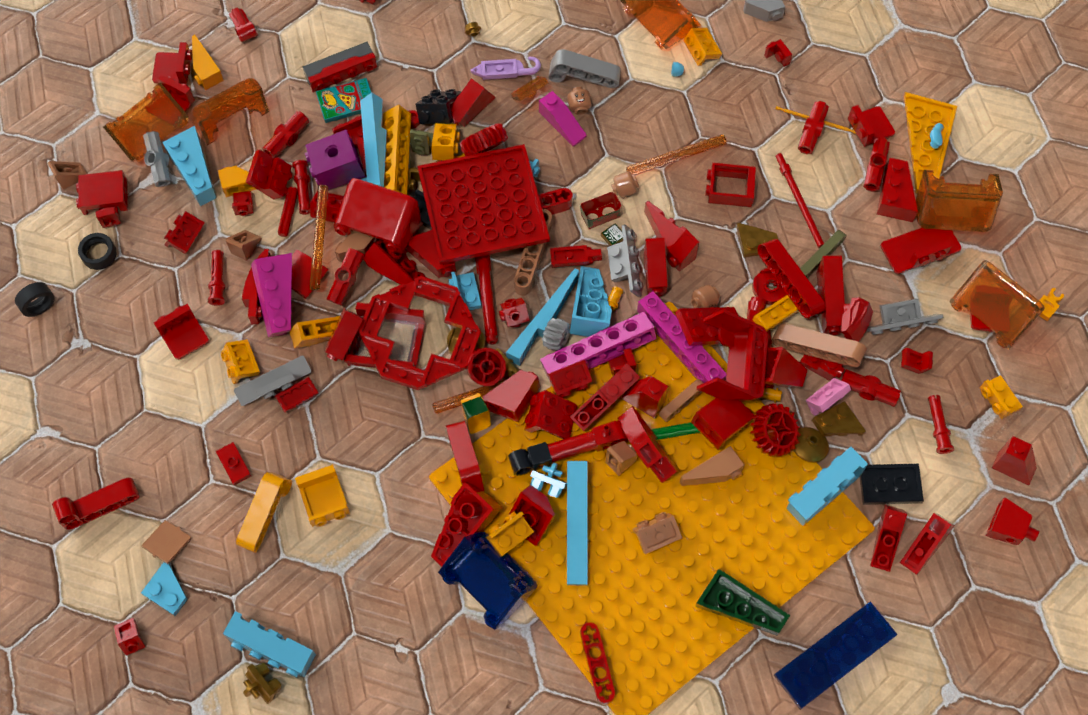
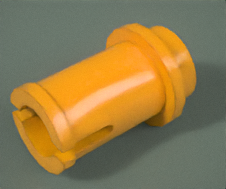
(614, 297)
(772, 394)

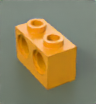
(445, 141)

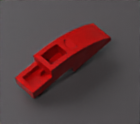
(250, 295)
(605, 397)
(645, 445)

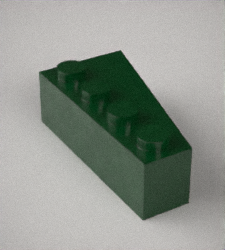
(739, 603)

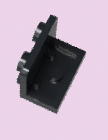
(436, 107)

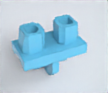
(556, 485)

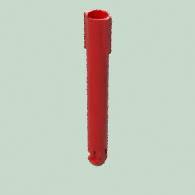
(483, 270)

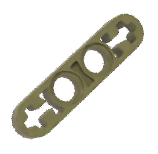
(826, 250)

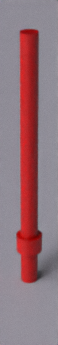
(786, 170)

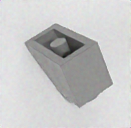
(764, 9)

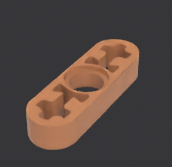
(680, 401)

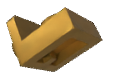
(413, 175)

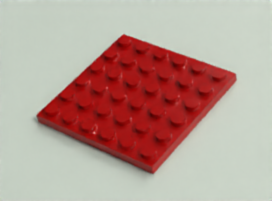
(483, 204)

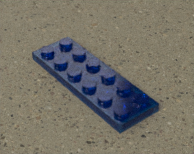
(835, 655)

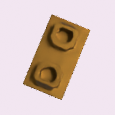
(258, 686)

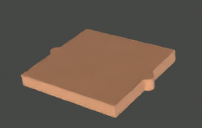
(166, 542)

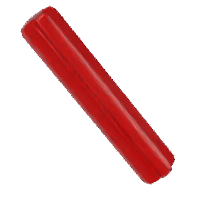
(287, 212)

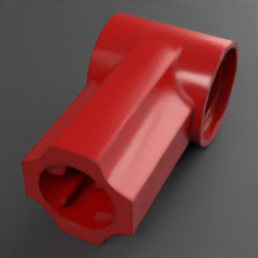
(244, 28)

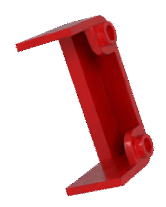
(746, 358)

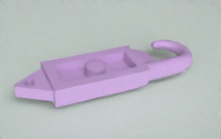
(504, 69)

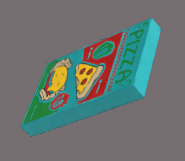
(343, 99)

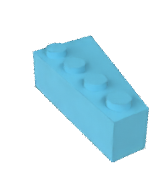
(190, 161)
(827, 486)
(268, 645)

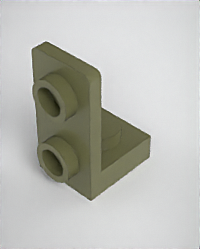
(421, 142)

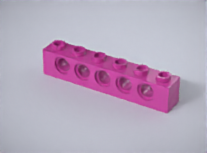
(667, 327)
(603, 345)

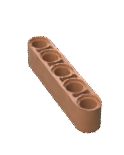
(531, 260)
(819, 345)

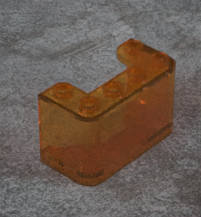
(958, 204)

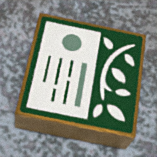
(612, 235)

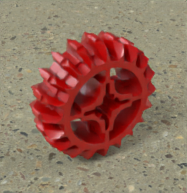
(484, 140)
(781, 422)

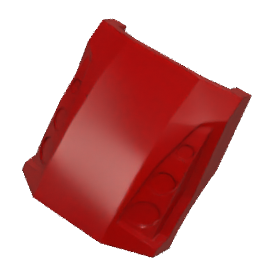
(856, 319)

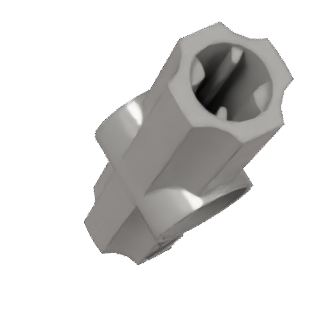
(156, 159)

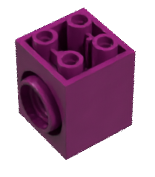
(334, 160)

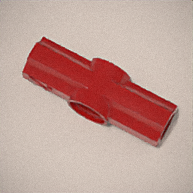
(813, 127)
(285, 134)
(875, 172)
(349, 265)
(871, 388)

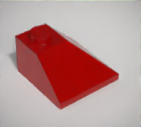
(536, 512)

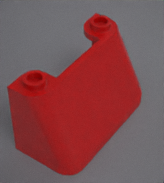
(378, 214)

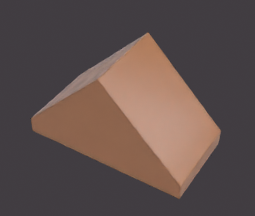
(66, 172)
(243, 244)

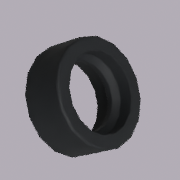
(89, 241)
(31, 292)

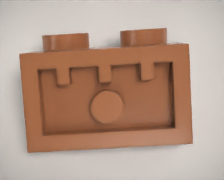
(657, 532)

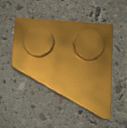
(752, 237)
(838, 421)

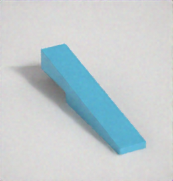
(374, 138)
(550, 310)
(577, 523)

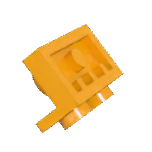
(702, 45)
(239, 360)
(1000, 397)
(509, 534)

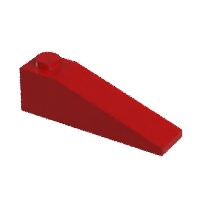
(469, 513)

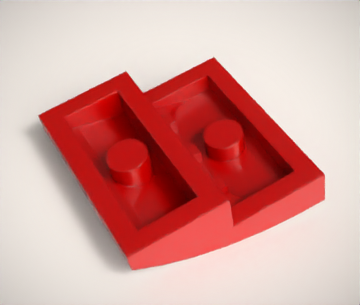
(302, 273)

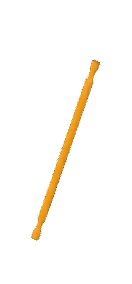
(825, 122)

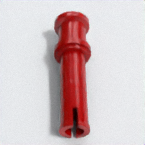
(302, 179)
(216, 284)
(941, 432)

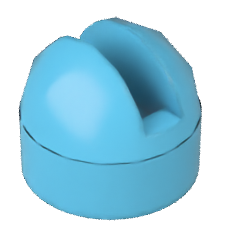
(677, 69)

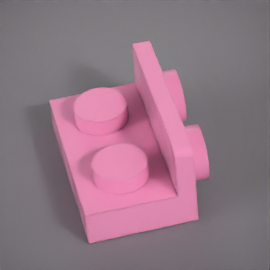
(827, 396)

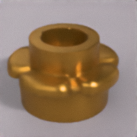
(472, 29)

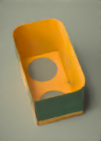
(476, 413)

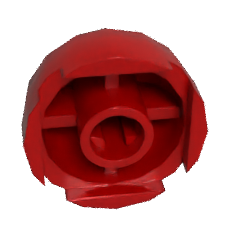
(486, 366)

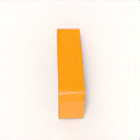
(262, 509)

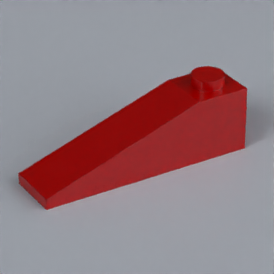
(680, 244)
(391, 265)

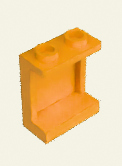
(322, 496)

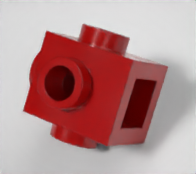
(514, 312)

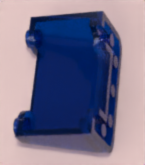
(491, 579)

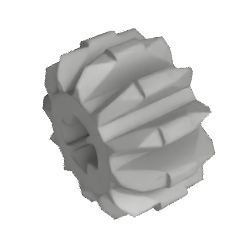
(556, 334)

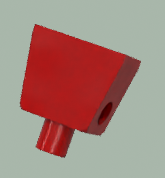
(1011, 524)

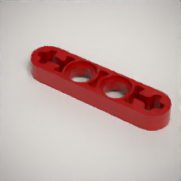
(600, 662)

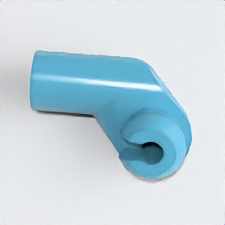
(936, 136)

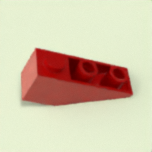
(888, 537)

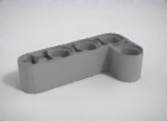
(583, 68)

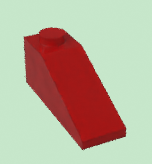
(927, 543)

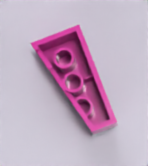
(273, 287)

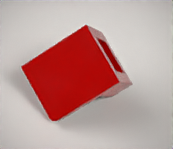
(617, 363)

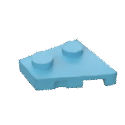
(165, 590)

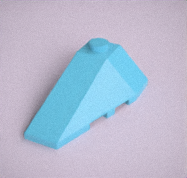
(591, 304)

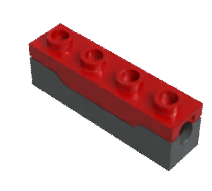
(340, 67)

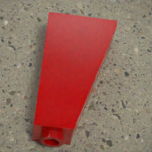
(832, 292)

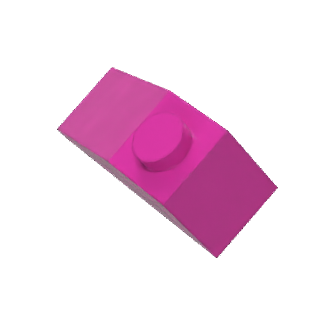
(561, 118)

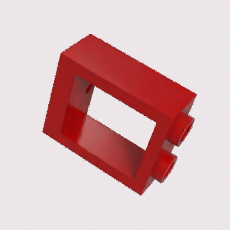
(731, 171)

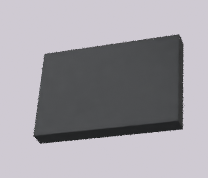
(891, 484)

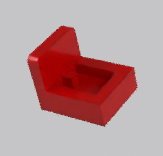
(916, 361)

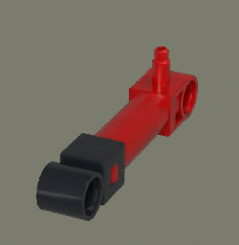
(543, 454)

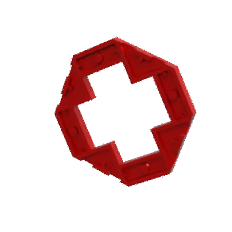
(437, 367)

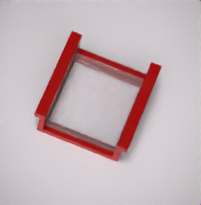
(400, 326)

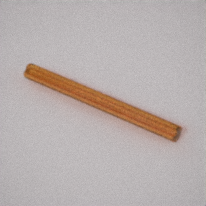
(677, 154)
(319, 238)

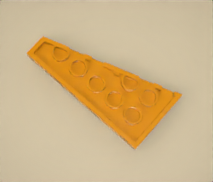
(921, 117)

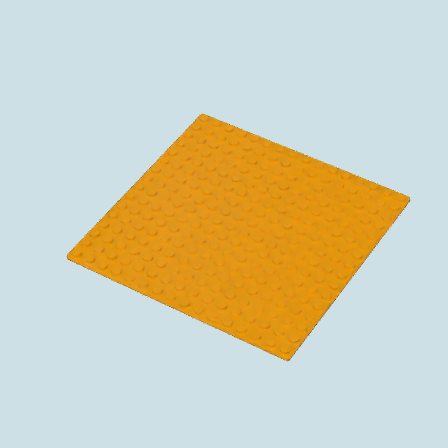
(649, 600)

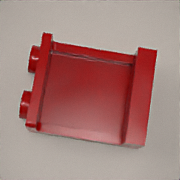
(102, 191)
(722, 420)

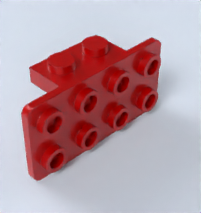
(919, 248)

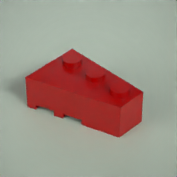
(897, 192)

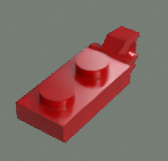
(574, 256)

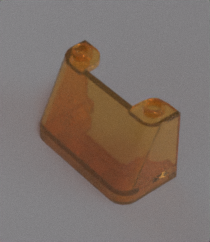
(663, 19)
(243, 95)
(153, 113)
(998, 303)

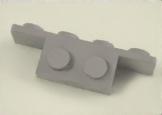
(624, 261)
(900, 314)
(269, 382)

